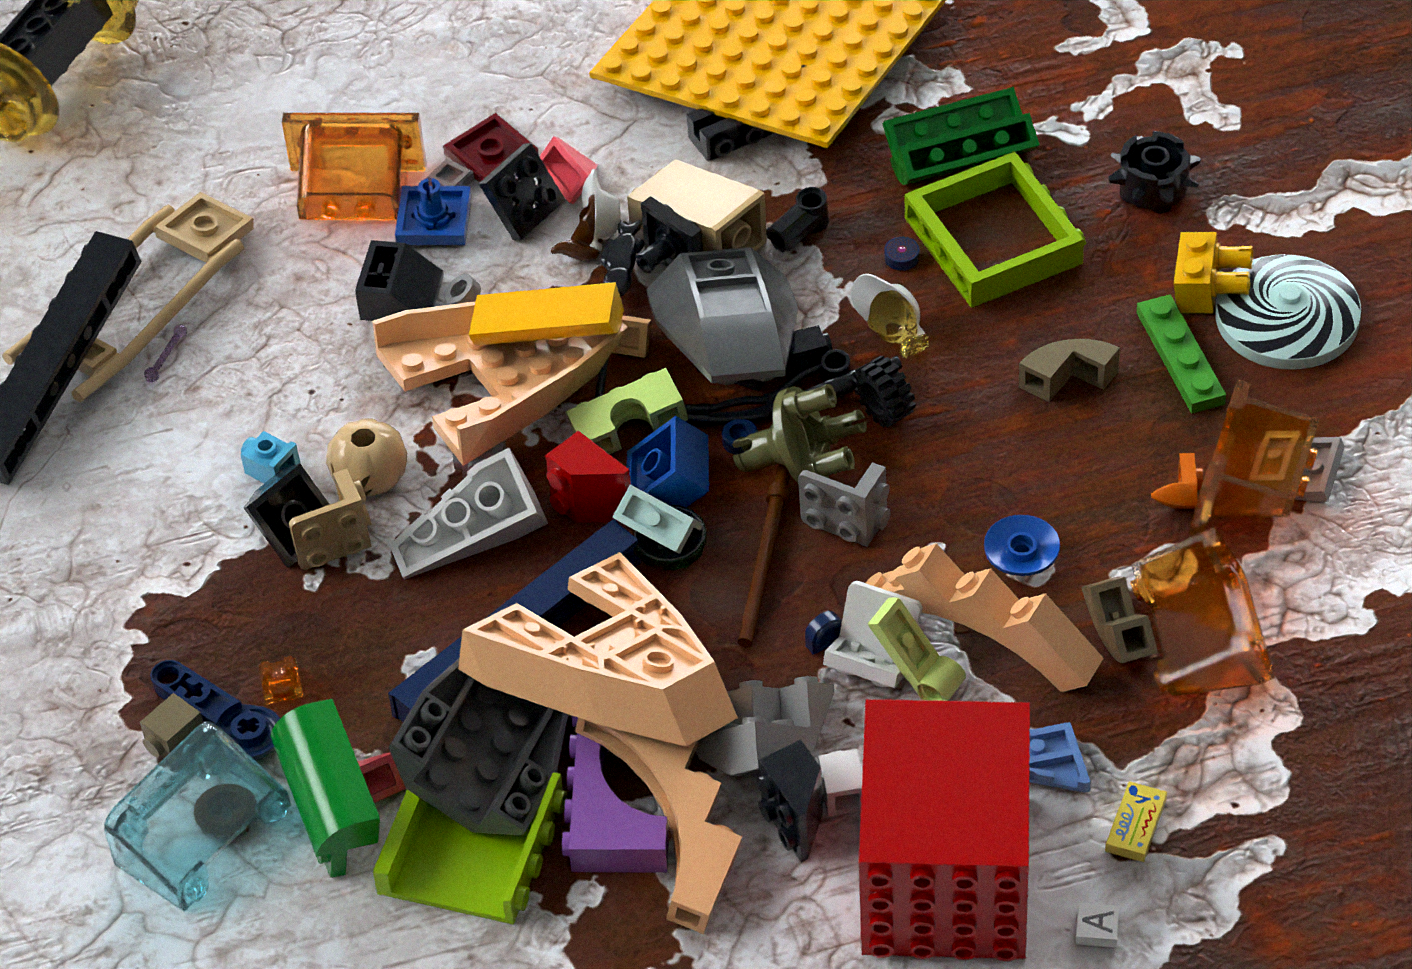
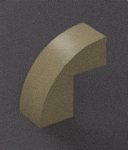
(1052, 365)
(1120, 629)

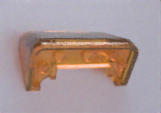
(1202, 617)

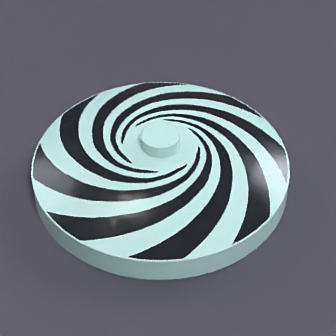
(1294, 313)

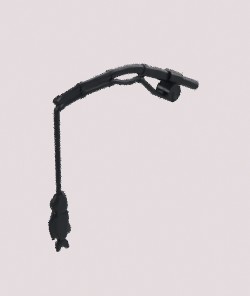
(619, 261)

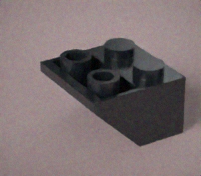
(395, 281)
(792, 796)

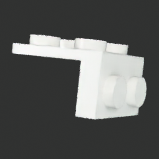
(857, 648)

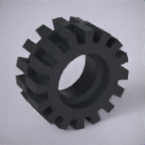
(883, 391)

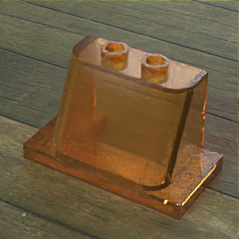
(352, 162)
(1256, 462)

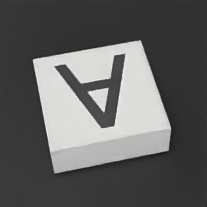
(1097, 924)

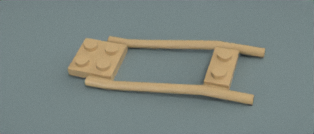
(198, 228)

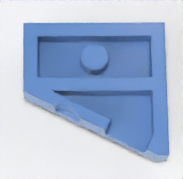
(1057, 759)

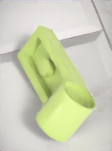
(902, 638)

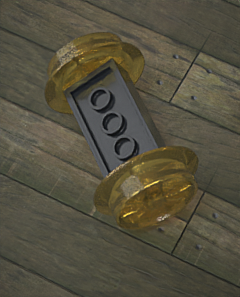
(39, 50)

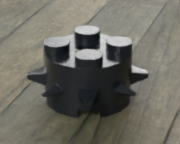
(1154, 171)

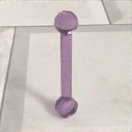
(151, 374)

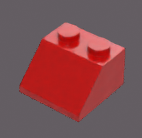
(585, 480)

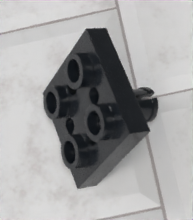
(515, 198)
(665, 235)

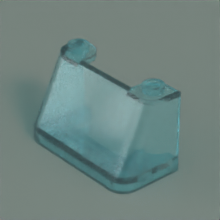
(190, 813)

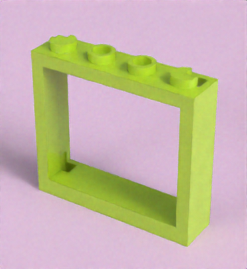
(1009, 275)

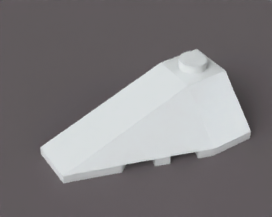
(480, 513)

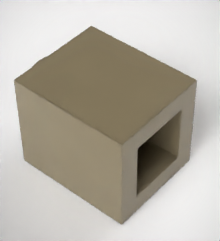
(169, 725)

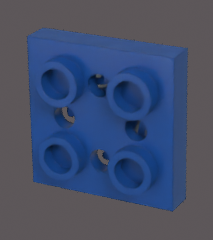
(432, 208)

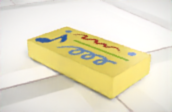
(1136, 821)

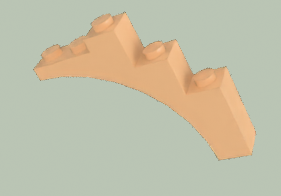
(984, 603)
(687, 798)

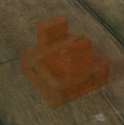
(280, 680)

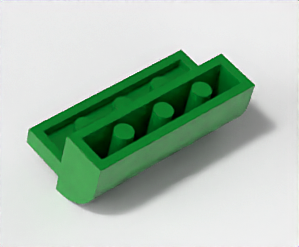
(958, 136)
(326, 783)

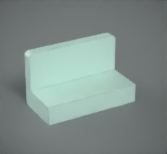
(655, 519)

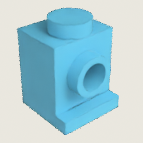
(267, 455)

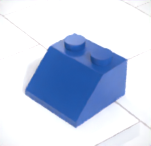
(671, 463)

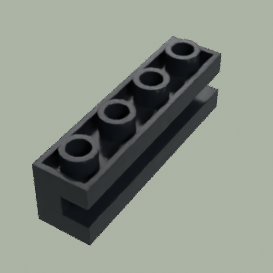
(719, 135)

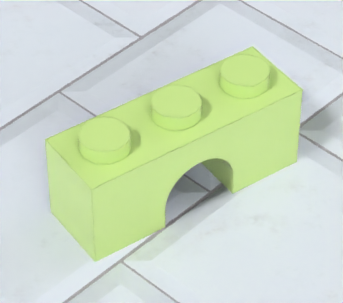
(649, 399)

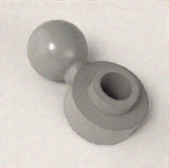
(462, 290)

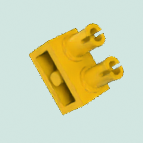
(1199, 274)

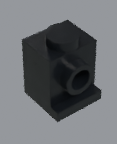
(807, 349)

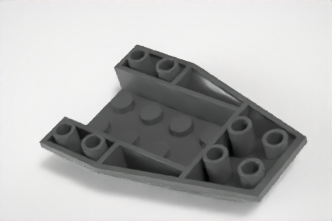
(727, 313)
(478, 753)

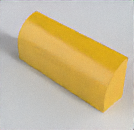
(546, 314)

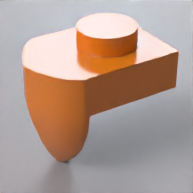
(1184, 493)

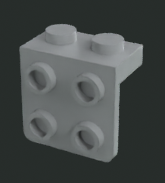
(845, 510)

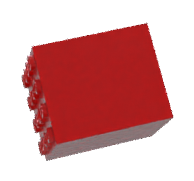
(945, 829)

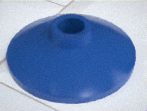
(1021, 534)

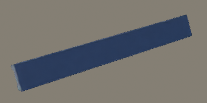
(544, 596)

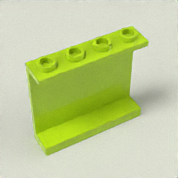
(466, 872)

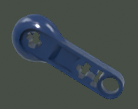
(219, 708)

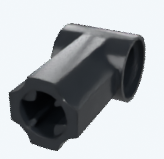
(805, 217)

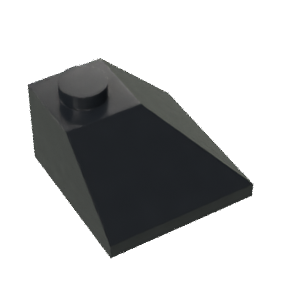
(277, 502)

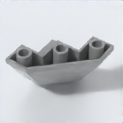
(766, 723)

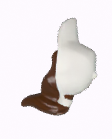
(597, 222)

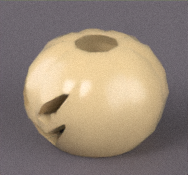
(370, 453)

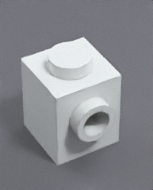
(841, 781)

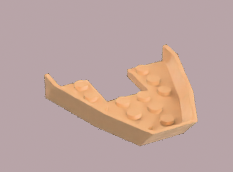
(521, 376)
(626, 674)

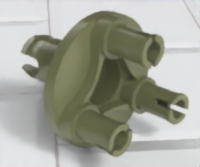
(801, 436)

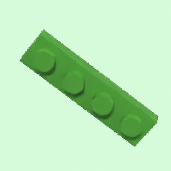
(1181, 354)

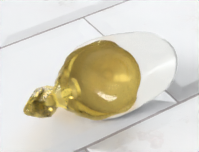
(890, 313)

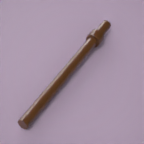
(777, 498)

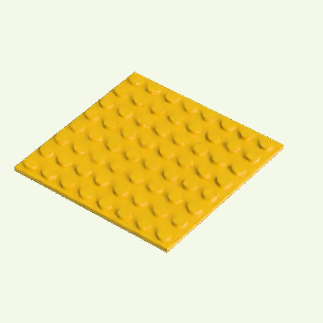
(749, 57)

